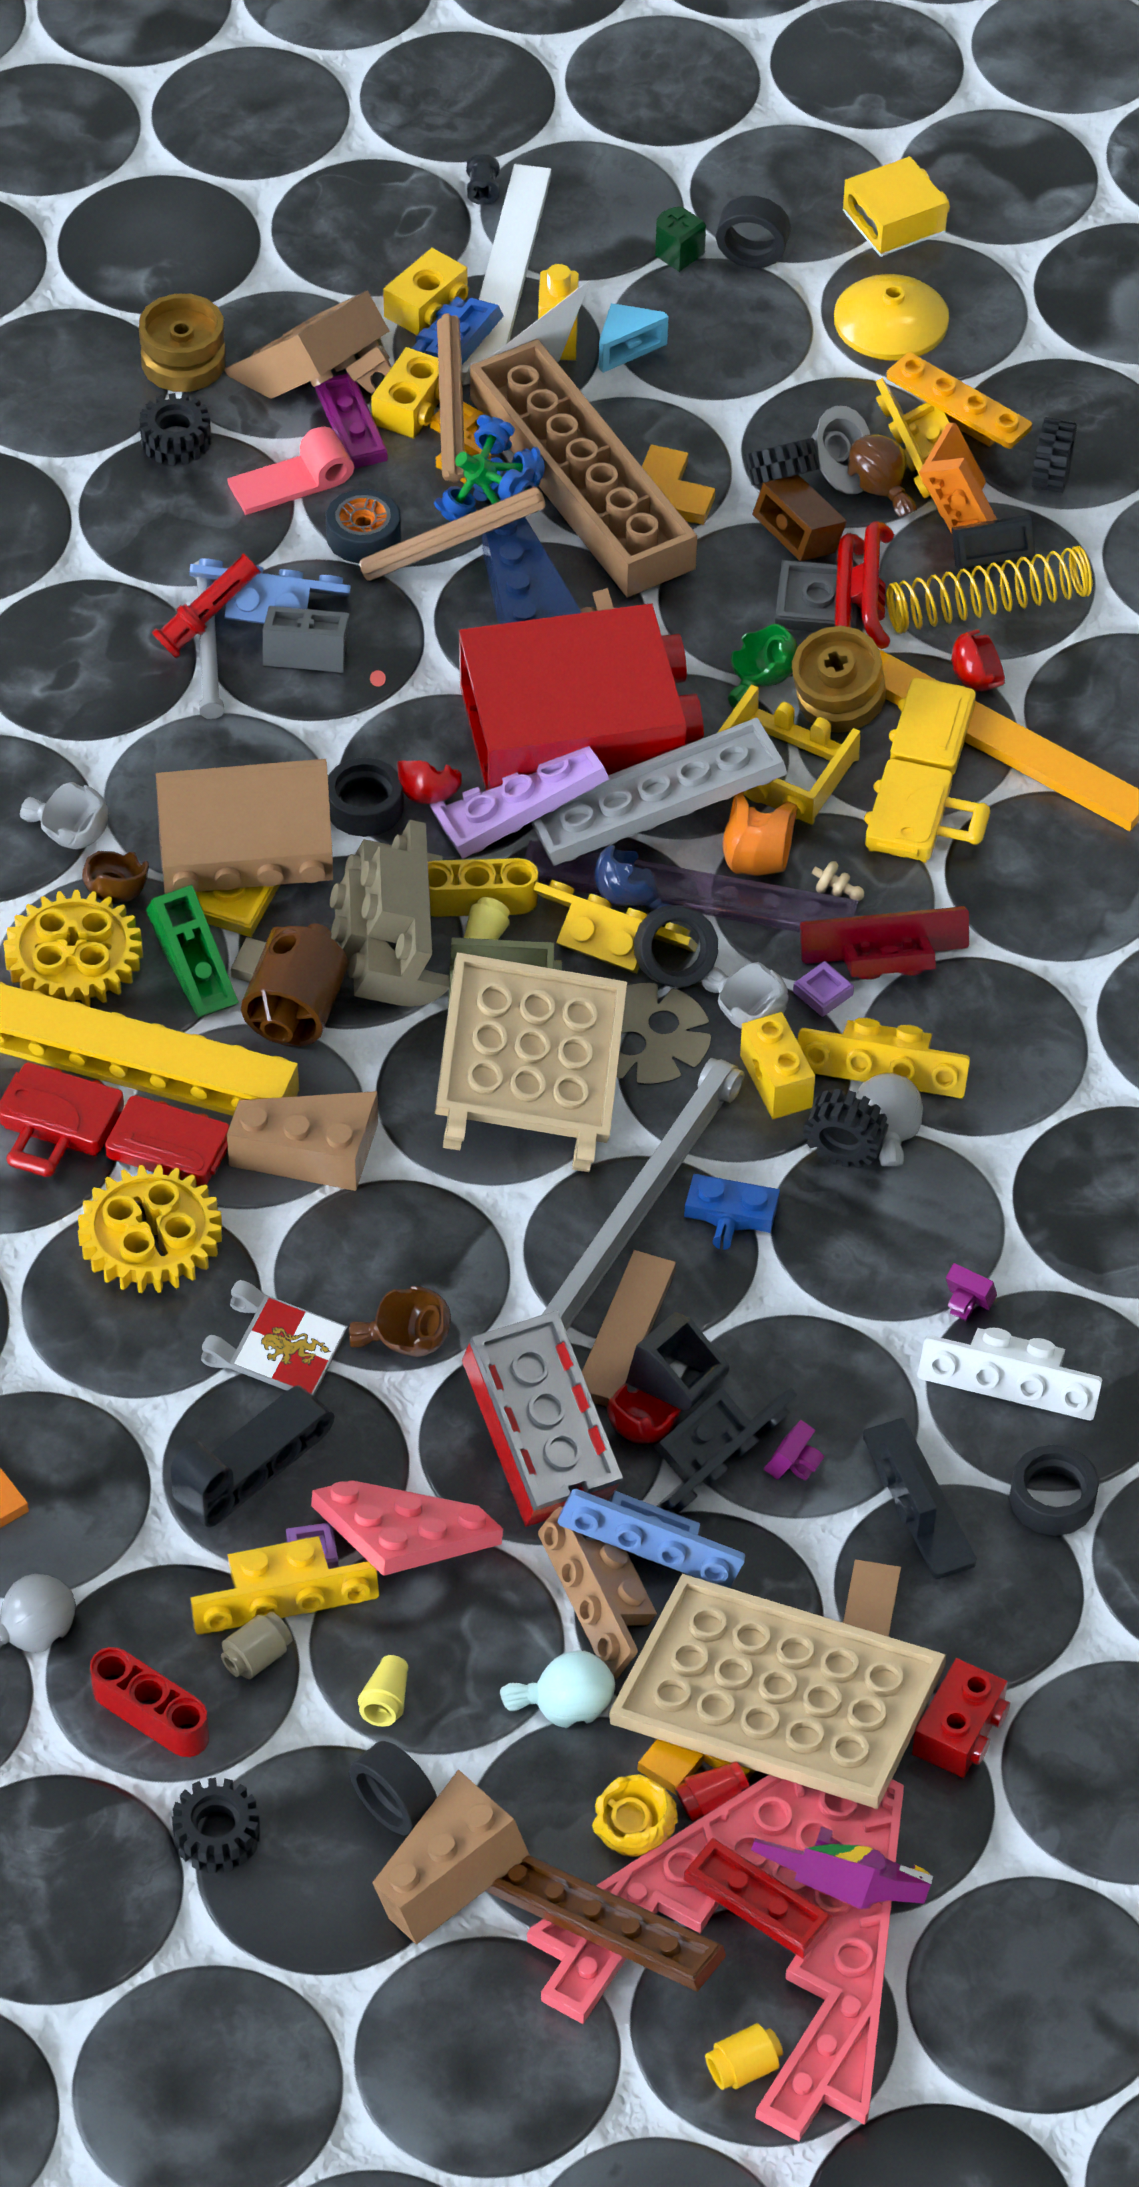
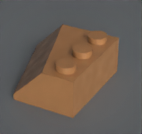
(313, 348)

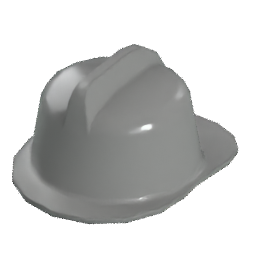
(833, 439)

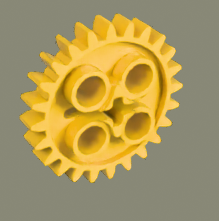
(73, 948)
(186, 1214)

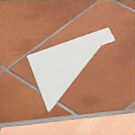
(550, 329)

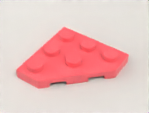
(403, 1527)

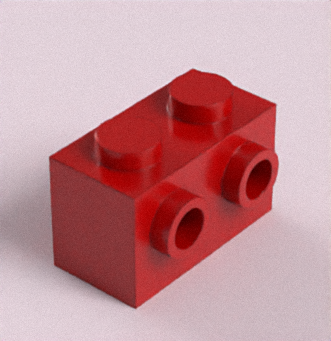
(960, 1718)

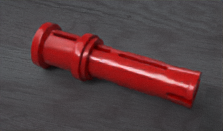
(191, 619)

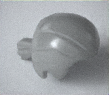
(71, 816)
(748, 992)
(903, 1109)
(36, 1612)

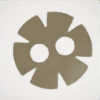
(656, 1060)

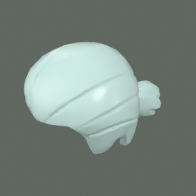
(569, 1690)

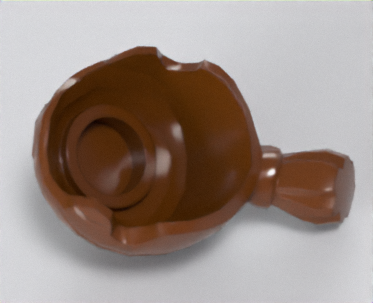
(881, 470)
(406, 1322)

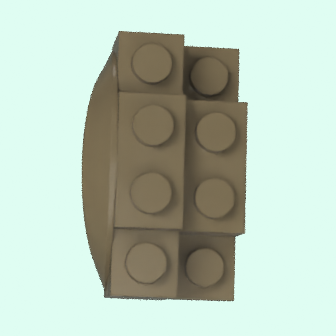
(389, 901)

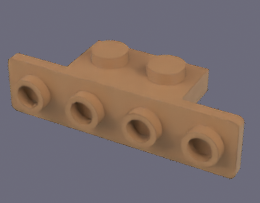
(601, 1590)

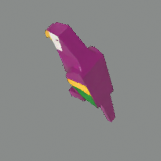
(849, 1871)

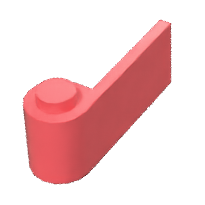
(319, 467)

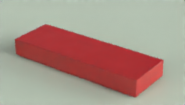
(758, 1898)

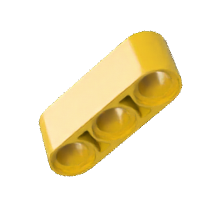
(461, 883)

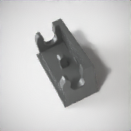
(305, 639)

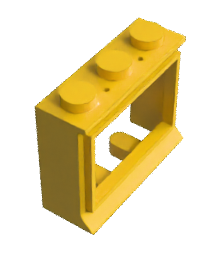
(815, 741)

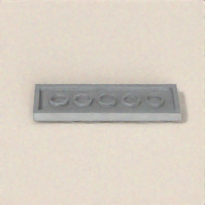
(661, 791)

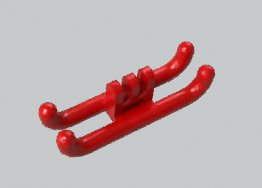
(862, 582)

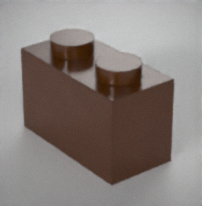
(799, 517)

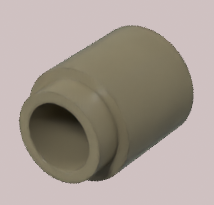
(256, 1645)

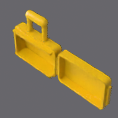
(921, 773)

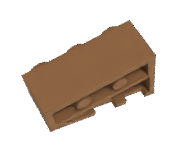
(305, 1137)
(448, 1859)

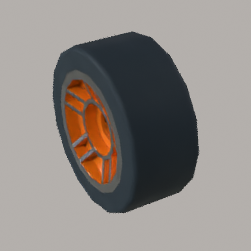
(362, 524)

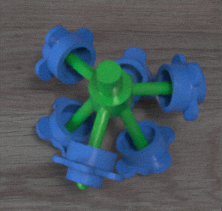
(488, 475)

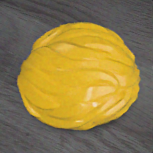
(634, 1815)

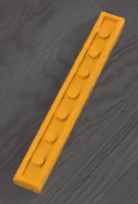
(1032, 754)

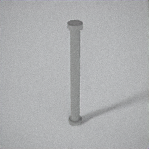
(211, 705)

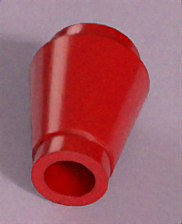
(710, 1789)

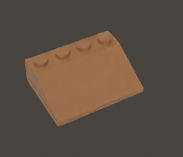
(245, 826)

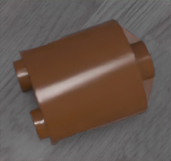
(295, 985)

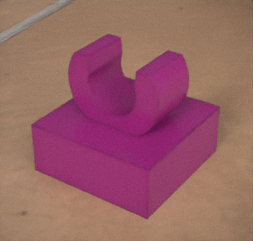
(968, 1290)
(795, 1454)

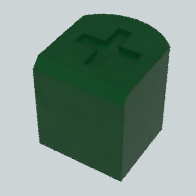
(679, 237)

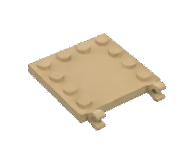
(531, 1052)

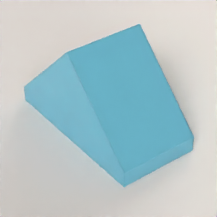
(630, 334)

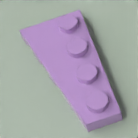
(518, 801)

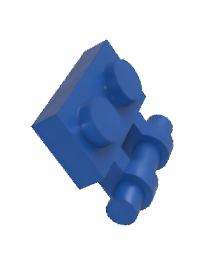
(476, 323)

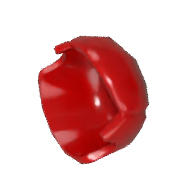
(977, 662)
(427, 785)
(640, 1416)

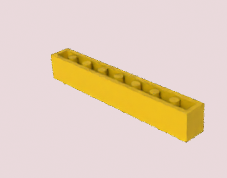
(138, 1053)

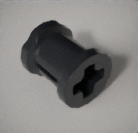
(482, 173)

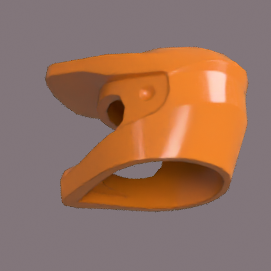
(756, 840)

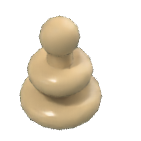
(839, 884)

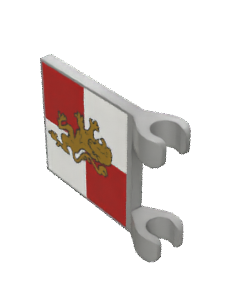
(281, 1343)

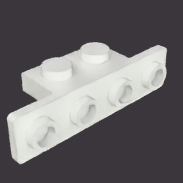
(1011, 1370)

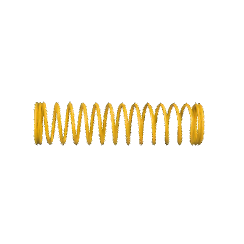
(901, 622)

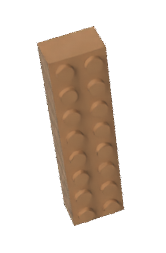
(586, 468)

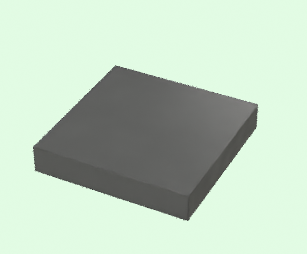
(808, 596)

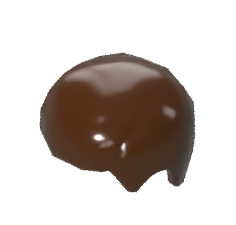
(115, 875)

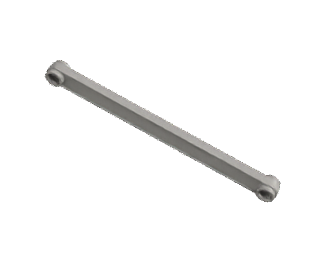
(717, 1083)

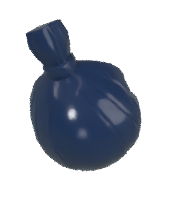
(625, 884)

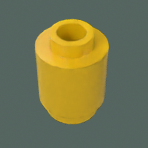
(744, 2057)

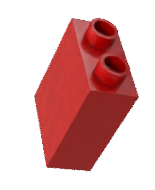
(573, 685)

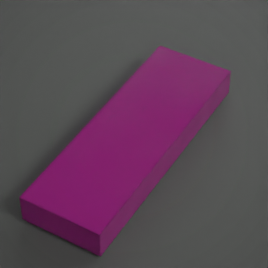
(352, 420)

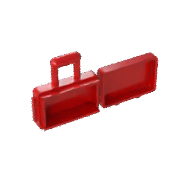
(89, 1114)

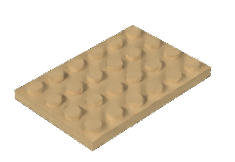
(778, 1690)

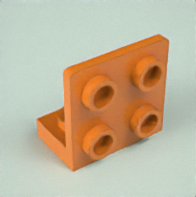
(956, 481)

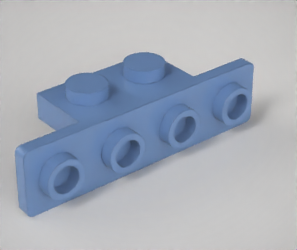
(268, 590)
(651, 1534)

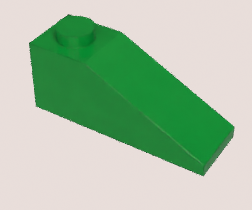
(191, 950)

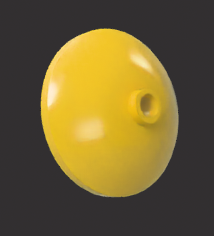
(891, 317)

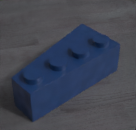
(523, 576)

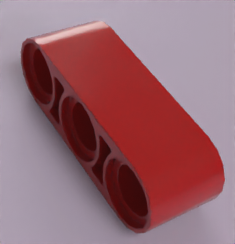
(156, 1720)

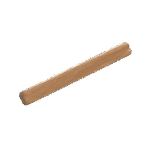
(450, 395)
(452, 533)

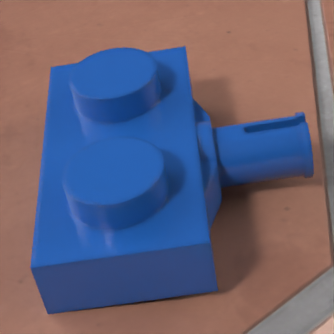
(731, 1206)

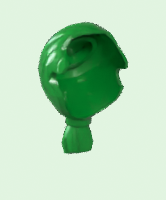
(762, 659)

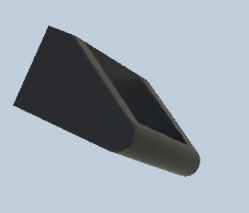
(682, 1341)

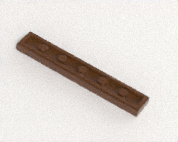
(610, 1922)

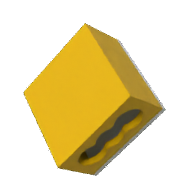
(895, 206)

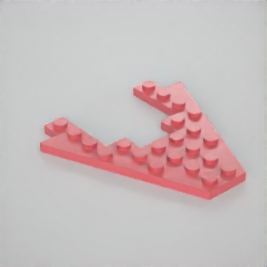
(843, 1968)

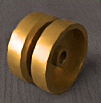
(182, 342)
(839, 678)

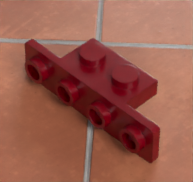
(885, 941)

